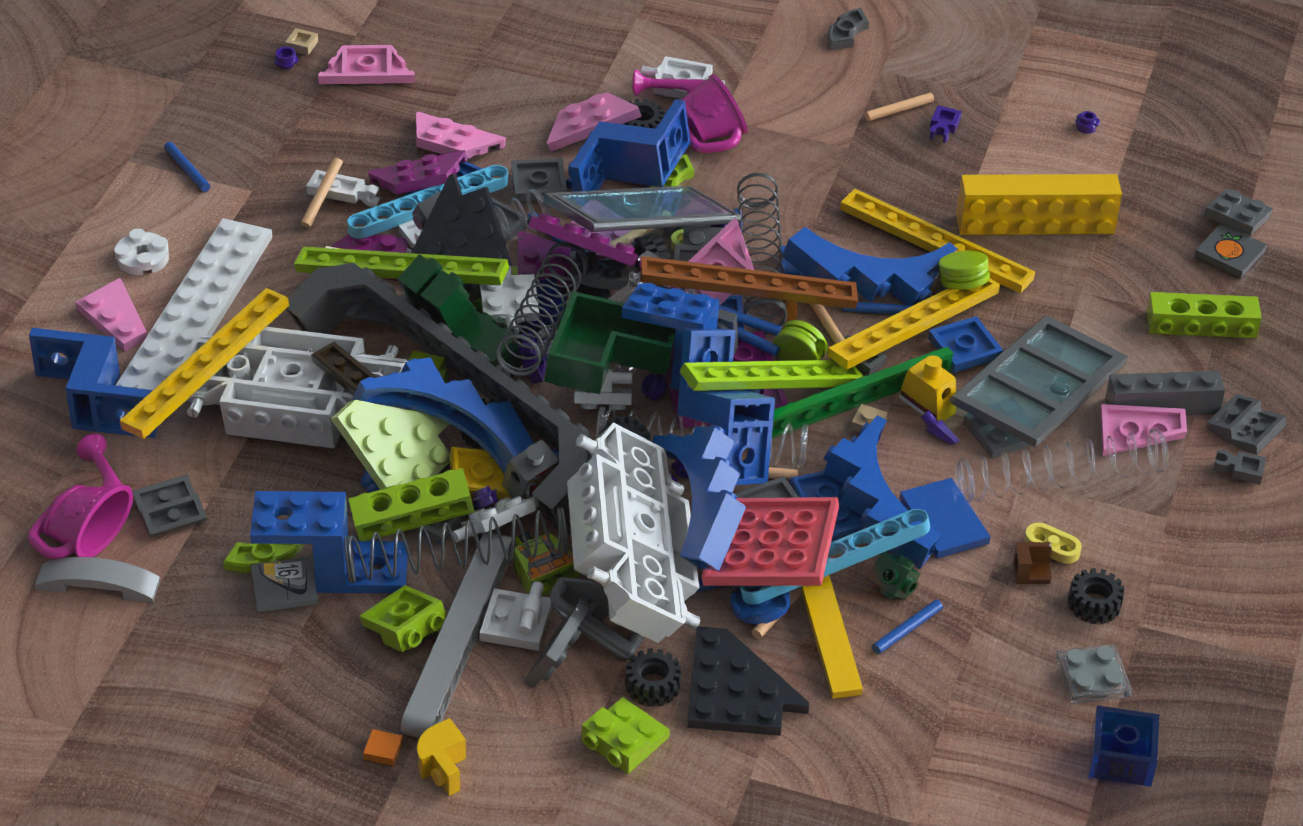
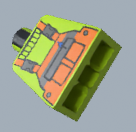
(545, 566)

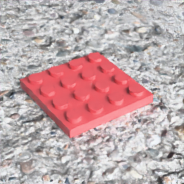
(778, 543)

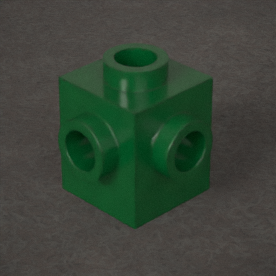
(894, 576)

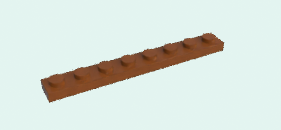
(748, 282)

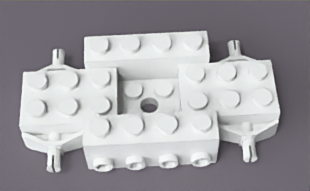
(278, 391)
(631, 532)

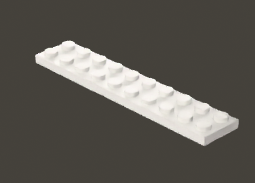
(198, 301)

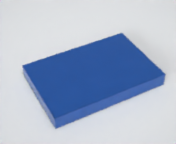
(822, 485)
(948, 515)

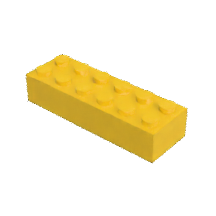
(1038, 204)

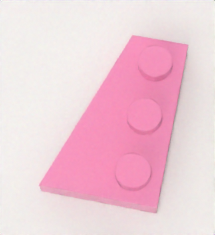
(114, 314)
(1122, 419)

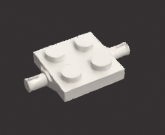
(677, 69)
(505, 299)
(502, 512)

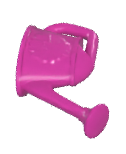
(709, 110)
(84, 516)

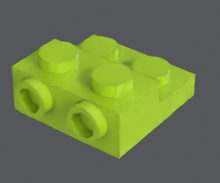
(405, 618)
(623, 734)

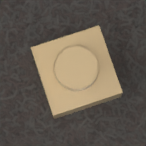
(302, 41)
(866, 414)

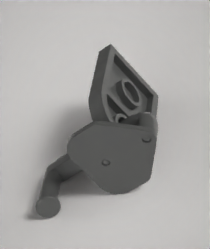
(583, 609)

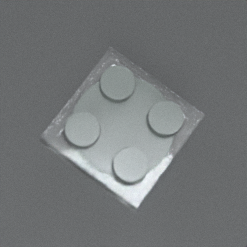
(1093, 673)

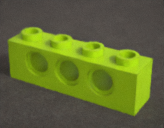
(1203, 315)
(424, 509)

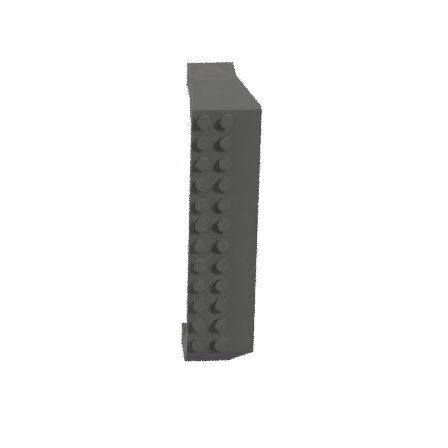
(356, 294)

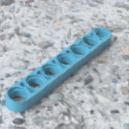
(396, 216)
(853, 554)

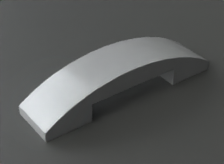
(98, 573)

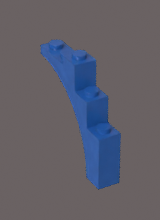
(904, 278)
(457, 403)
(712, 481)
(867, 492)

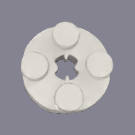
(154, 256)

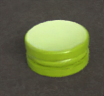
(964, 270)
(800, 342)

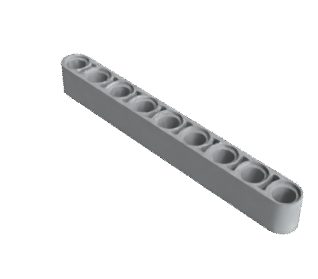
(456, 638)

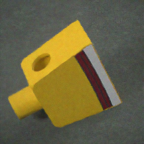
(929, 388)

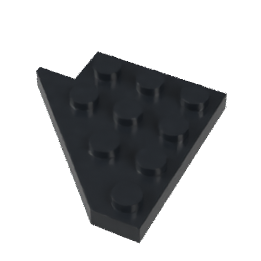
(462, 225)
(737, 688)

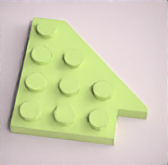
(393, 441)

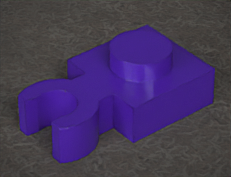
(944, 121)
(538, 375)

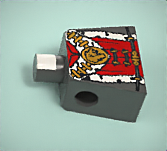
(530, 468)

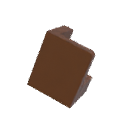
(1032, 562)

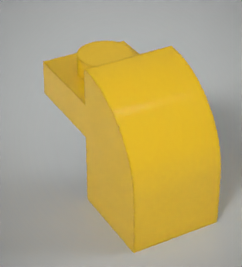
(438, 753)

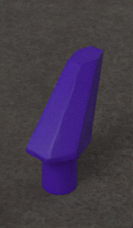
(939, 429)

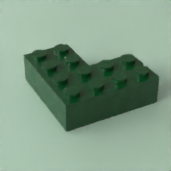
(449, 303)
(595, 336)

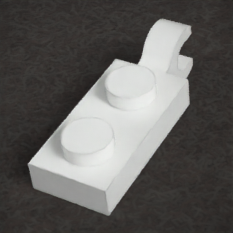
(345, 189)

